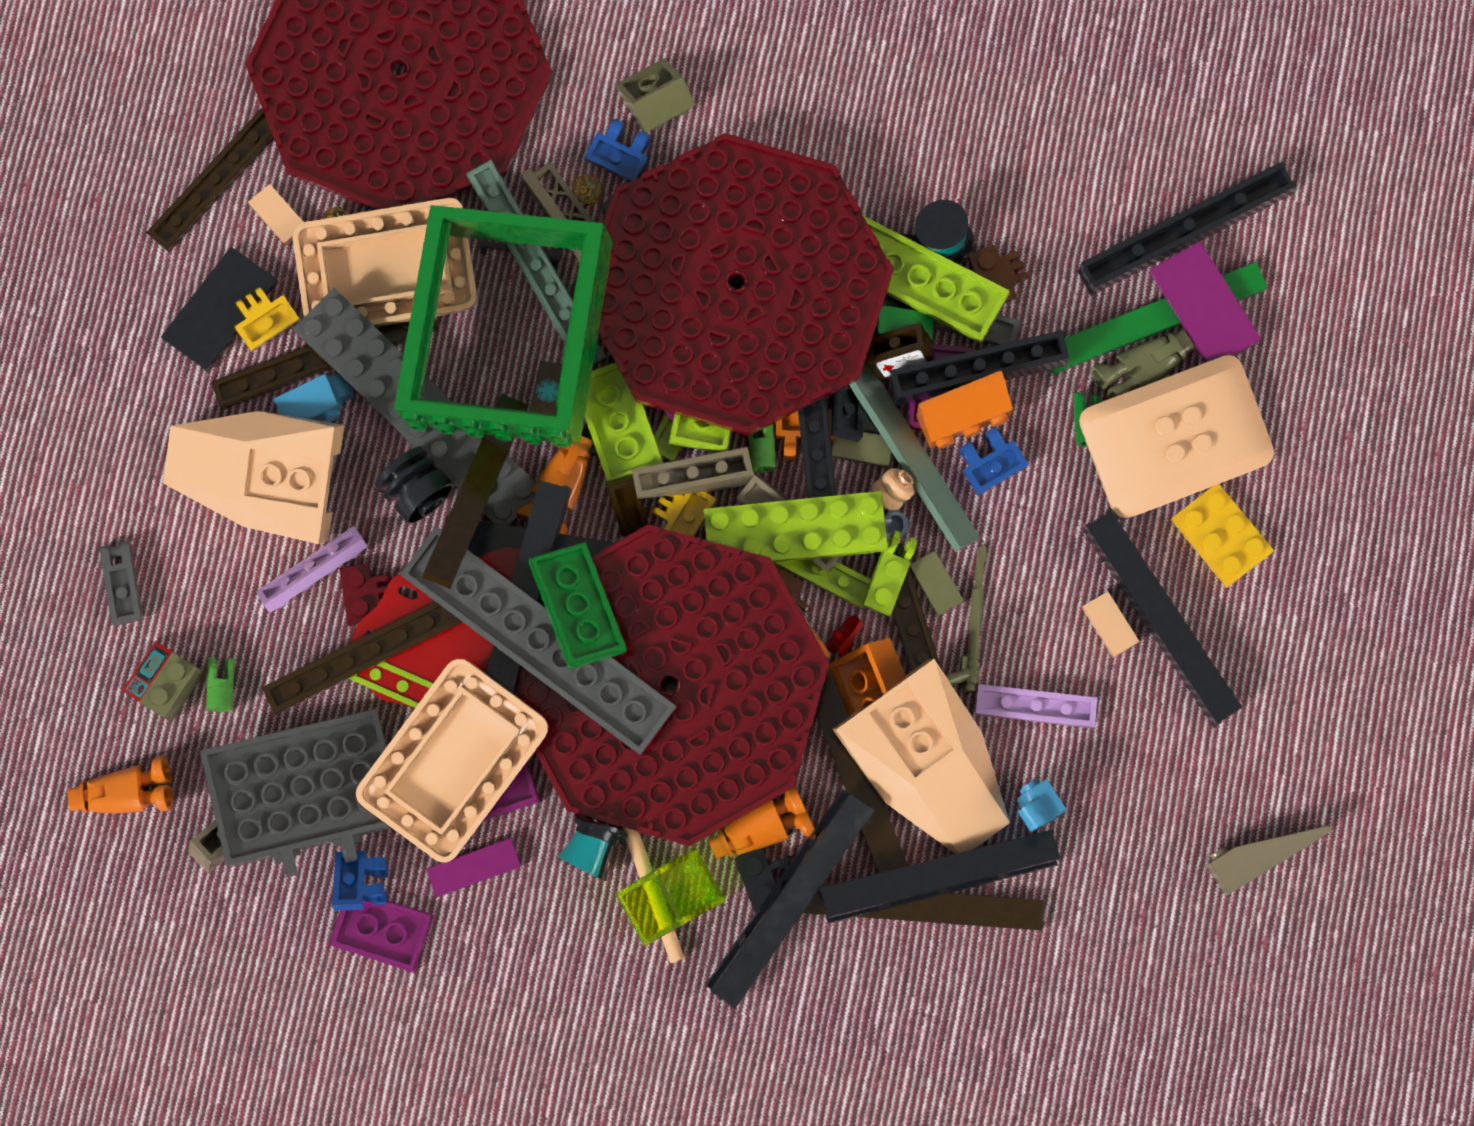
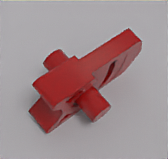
(842, 638)

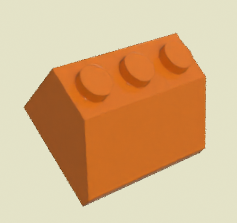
(965, 410)
(867, 674)

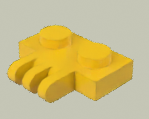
(264, 319)
(685, 512)

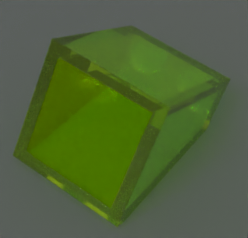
(670, 897)

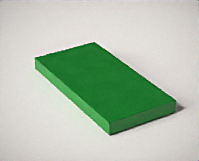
(577, 605)

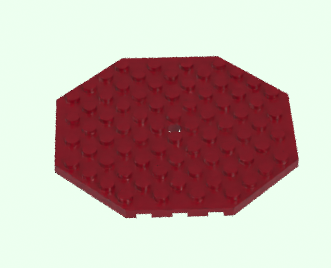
(404, 136)
(751, 350)
(742, 692)

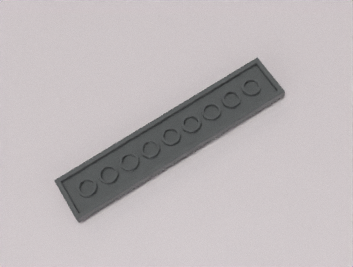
(374, 369)
(525, 633)

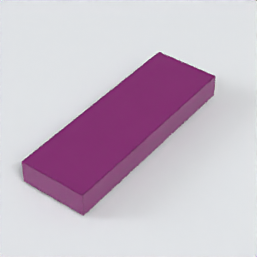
(473, 867)

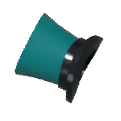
(945, 230)
(592, 846)

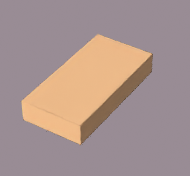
(276, 213)
(1110, 624)

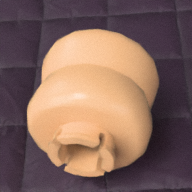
(895, 488)

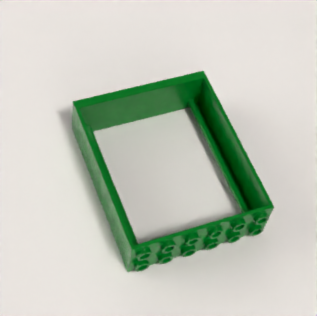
(566, 423)

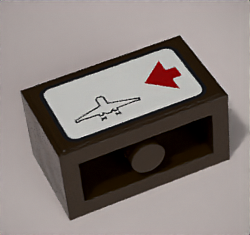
(900, 349)

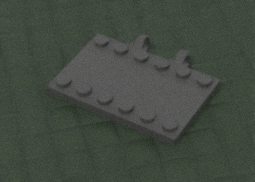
(294, 790)

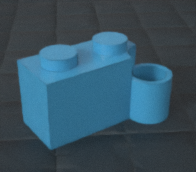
(316, 399)
(1039, 804)

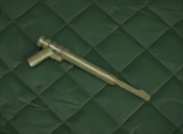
(970, 663)

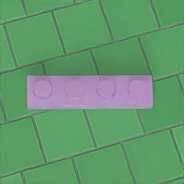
(311, 569)
(1036, 706)

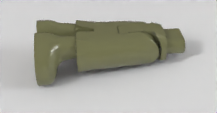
(1143, 363)

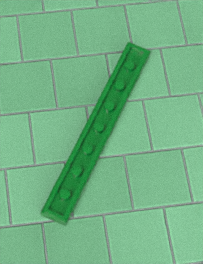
(1148, 321)

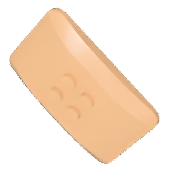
(377, 261)
(1176, 436)
(452, 760)

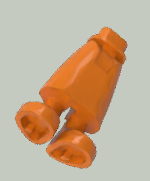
(567, 469)
(123, 790)
(763, 826)

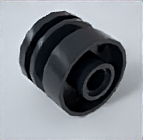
(414, 485)

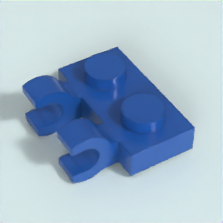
(616, 157)
(995, 467)
(350, 882)

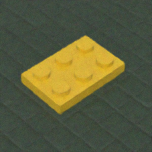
(1222, 535)

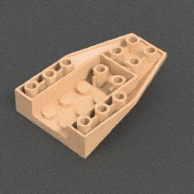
(258, 470)
(928, 759)

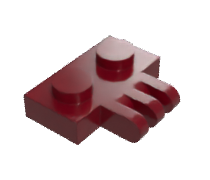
(361, 591)

